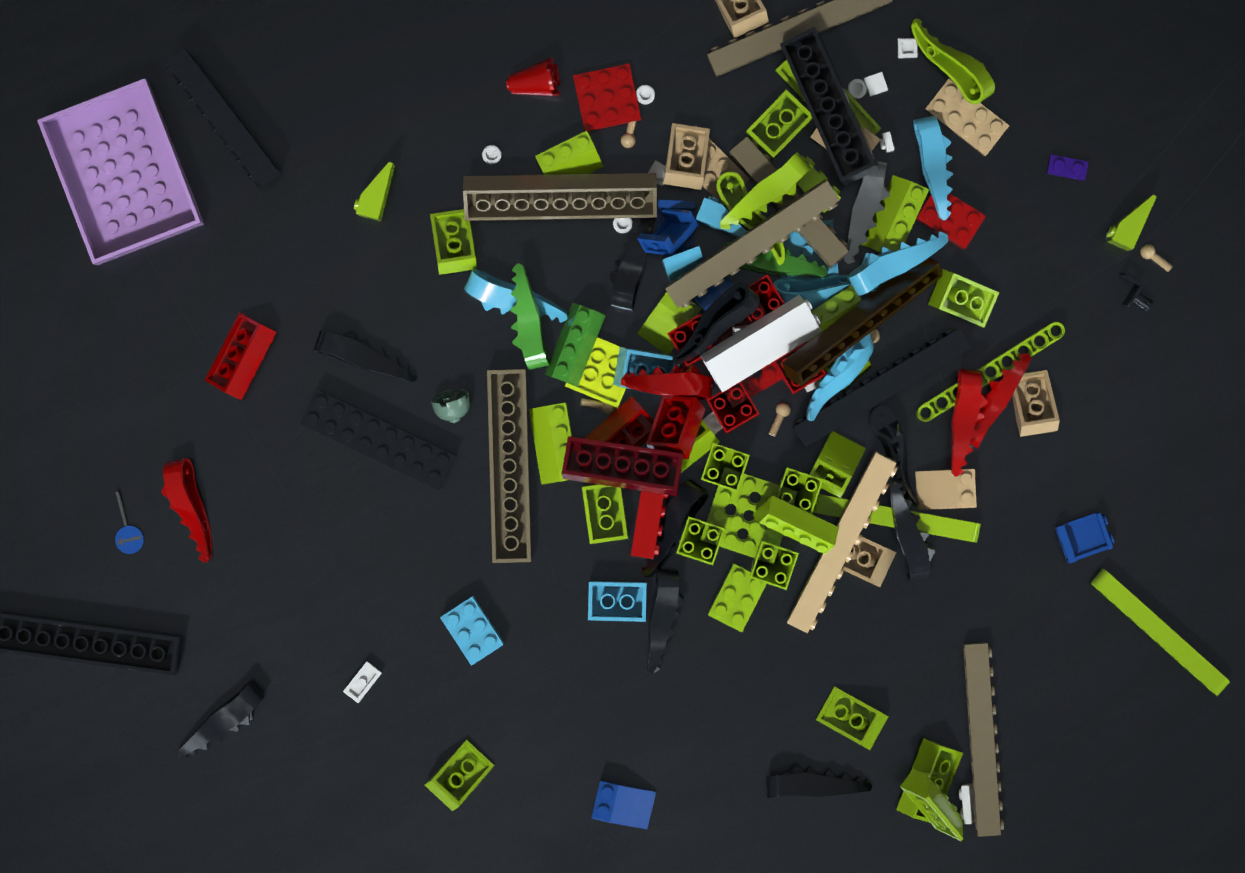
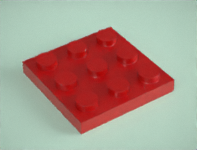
(607, 97)

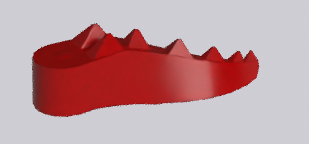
(677, 382)
(999, 397)
(964, 417)
(185, 500)

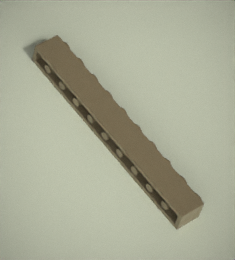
(768, 41)
(751, 243)
(982, 739)

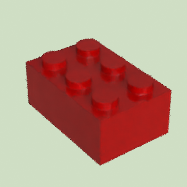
(960, 224)
(676, 425)

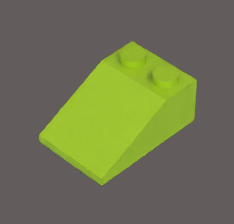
(374, 197)
(1127, 230)
(453, 242)
(963, 298)
(665, 319)
(852, 718)
(459, 775)

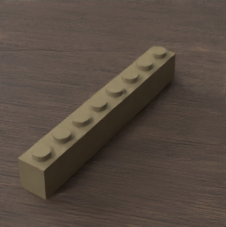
(815, 233)

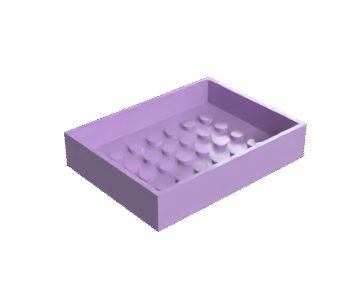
(120, 172)

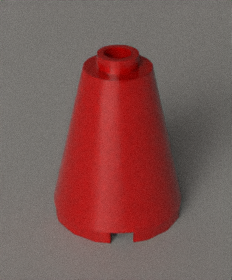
(536, 79)

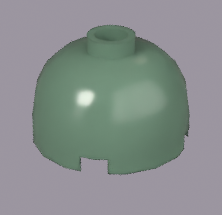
(451, 405)

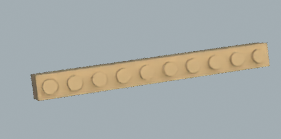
(850, 524)

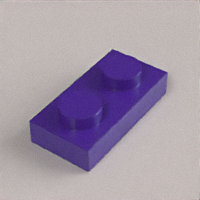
(1067, 167)

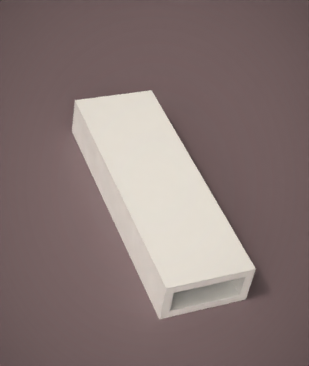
(761, 343)

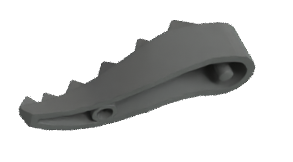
(865, 206)

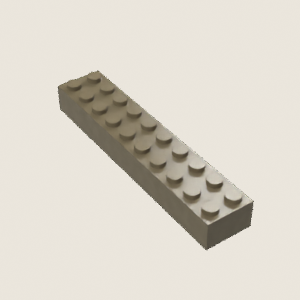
(560, 196)
(509, 466)

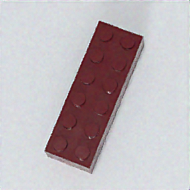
(622, 466)

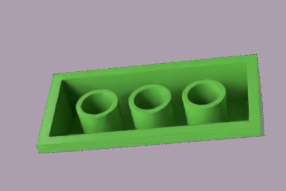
(575, 344)

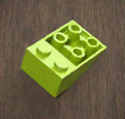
(837, 463)

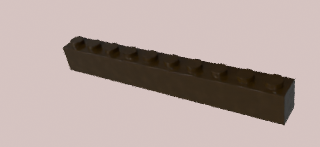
(860, 321)

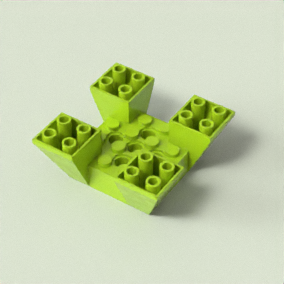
(703, 538)

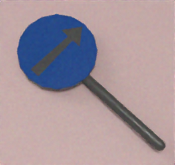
(128, 538)

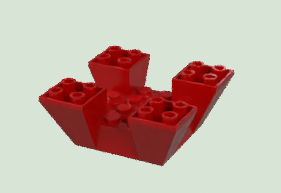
(740, 406)

